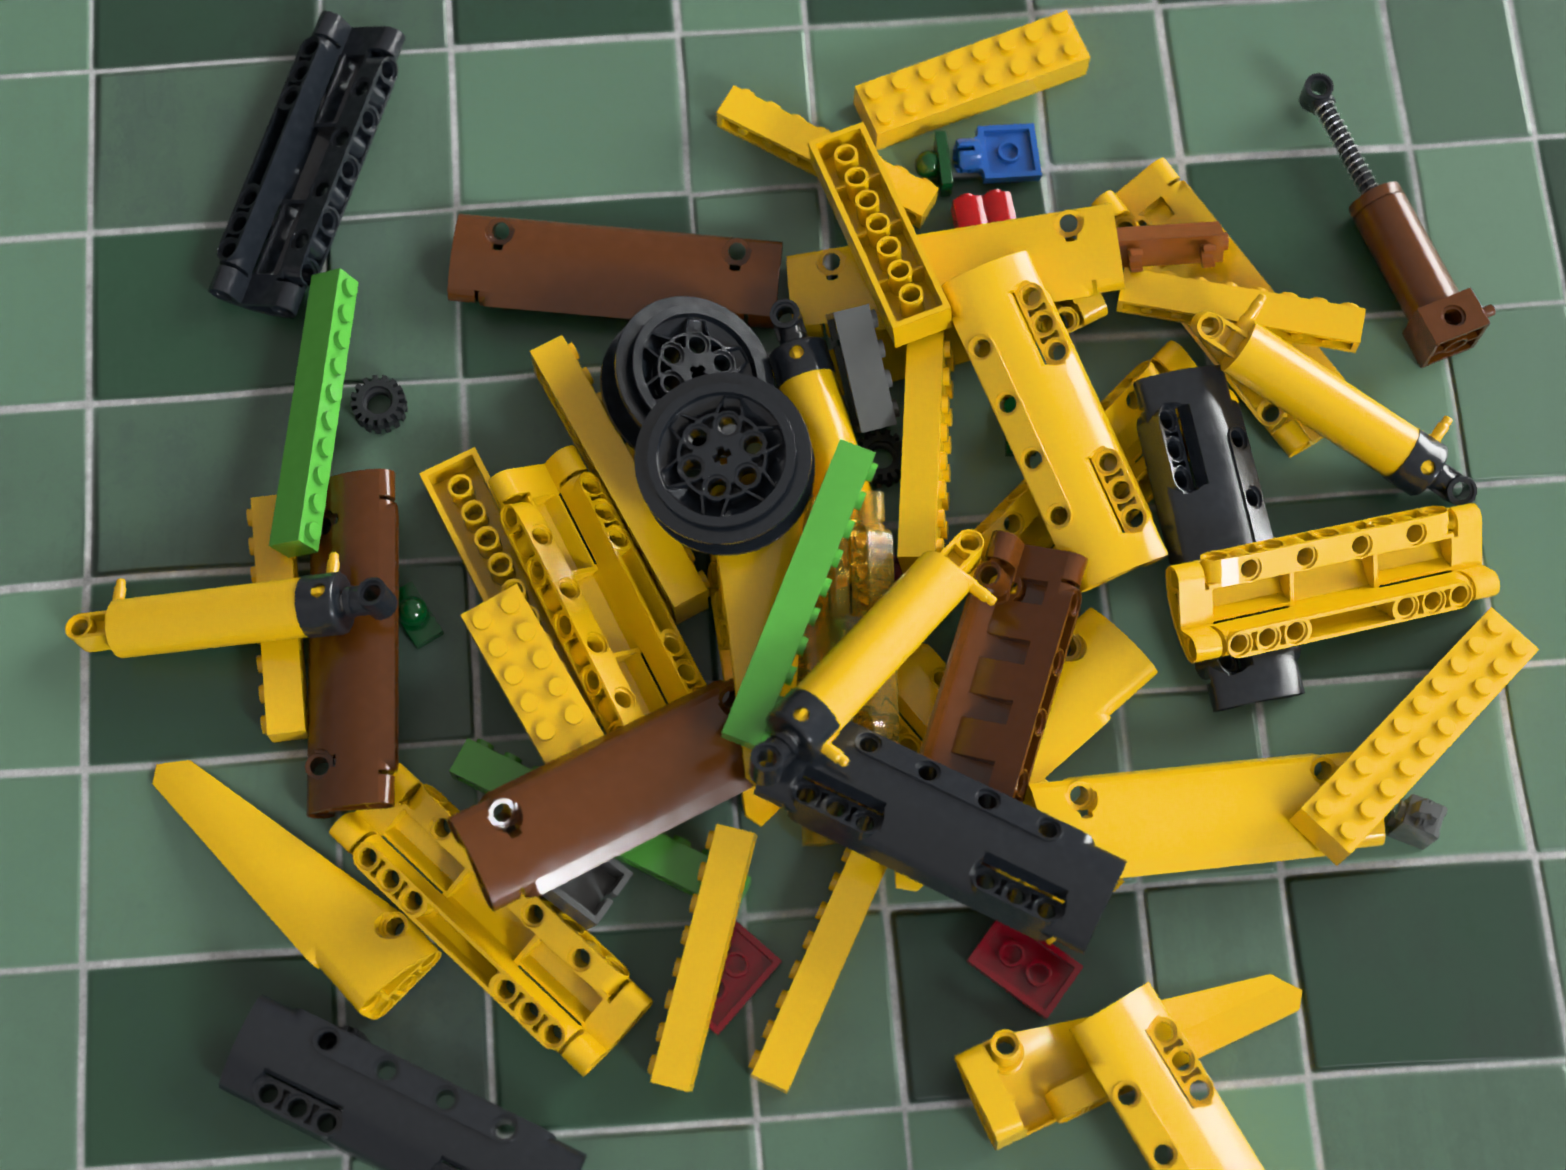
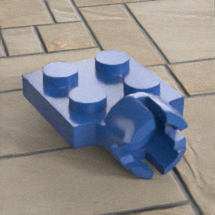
(1000, 154)

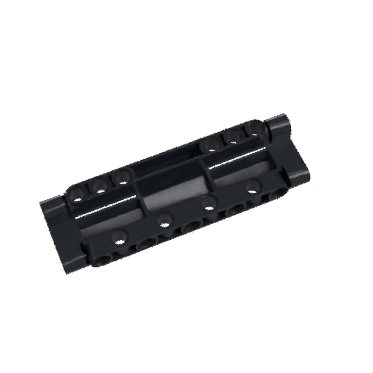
(306, 166)
(1215, 515)
(944, 826)
(381, 1120)

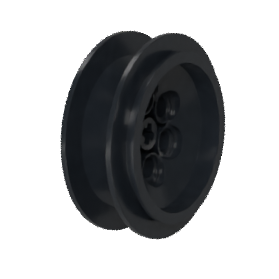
(636, 368)
(745, 514)

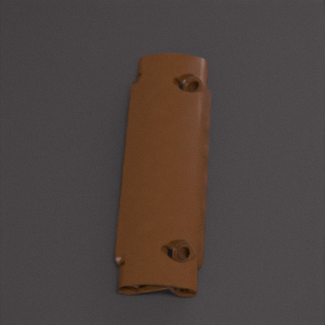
(607, 268)
(1006, 665)
(356, 673)
(603, 798)

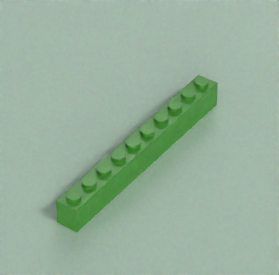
(314, 414)
(799, 593)
(659, 857)

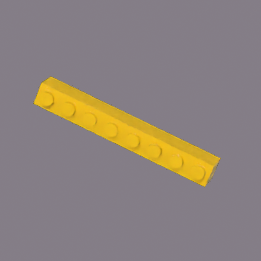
(788, 137)
(1284, 314)
(281, 660)
(703, 958)
(818, 972)

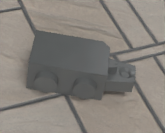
(1416, 821)

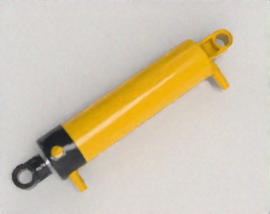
(808, 379)
(1334, 406)
(231, 614)
(867, 657)

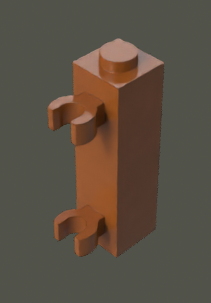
(1172, 245)

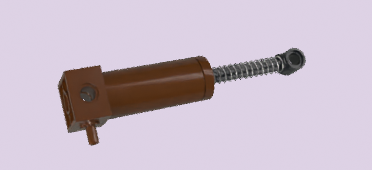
(1438, 314)

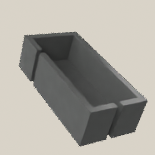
(862, 368)
(582, 894)

